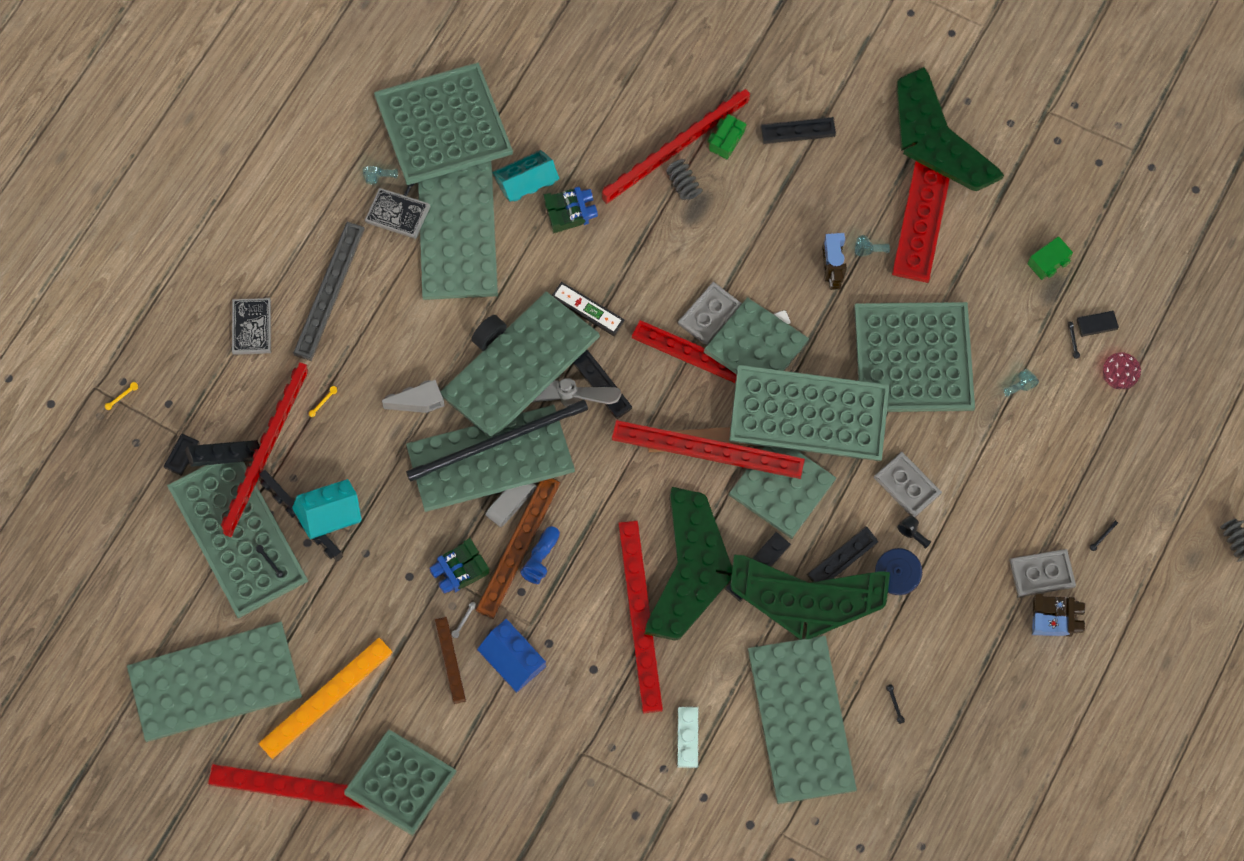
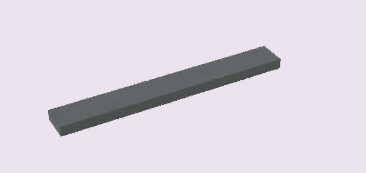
(329, 291)

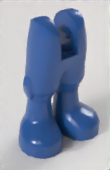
(533, 570)

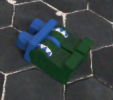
(569, 209)
(460, 567)

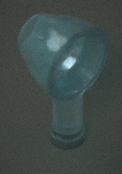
(372, 174)
(864, 246)
(1027, 381)

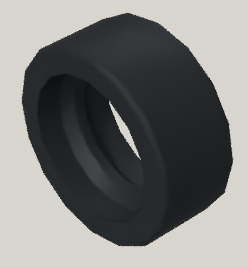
(488, 331)

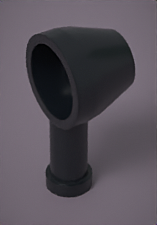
(908, 528)

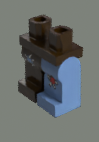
(834, 260)
(1056, 616)

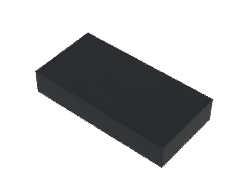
(1097, 323)
(178, 458)

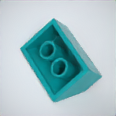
(526, 175)
(328, 508)

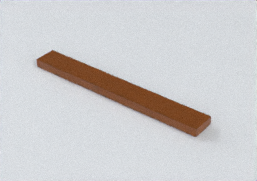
(517, 547)

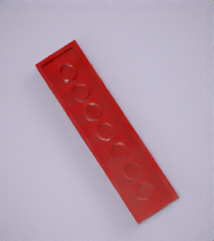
(921, 224)

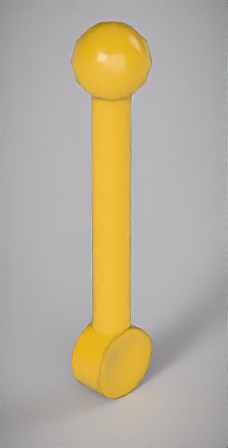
(133, 386)
(333, 390)

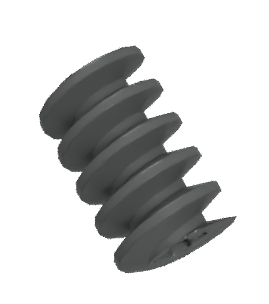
(681, 180)
(1236, 534)

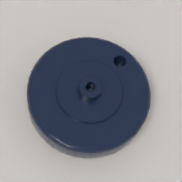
(903, 568)

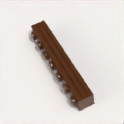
(450, 660)

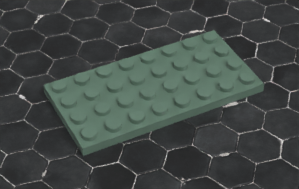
(459, 235)
(519, 365)
(809, 413)
(515, 463)
(239, 568)
(214, 681)
(801, 720)

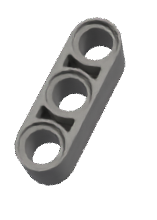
(509, 503)

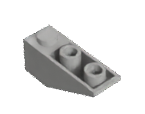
(417, 399)

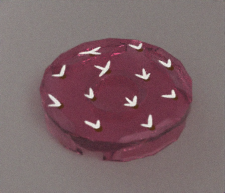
(1121, 371)

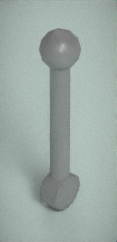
(455, 633)

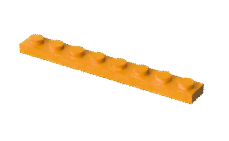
(325, 698)

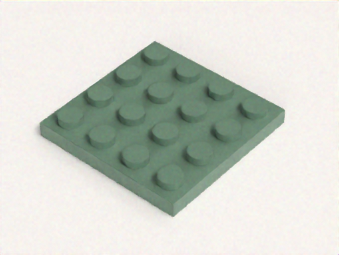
(755, 340)
(783, 499)
(400, 782)

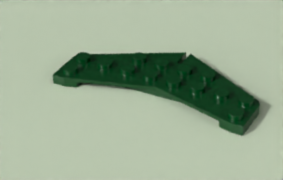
(930, 139)
(694, 579)
(820, 603)

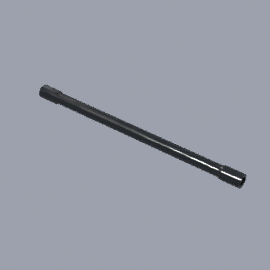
(423, 470)

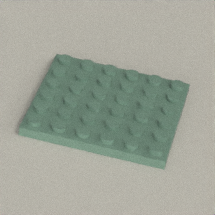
(443, 123)
(918, 353)

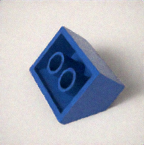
(511, 655)

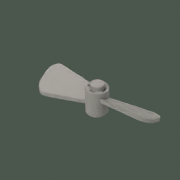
(569, 393)

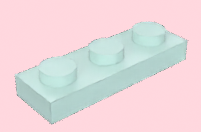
(687, 737)

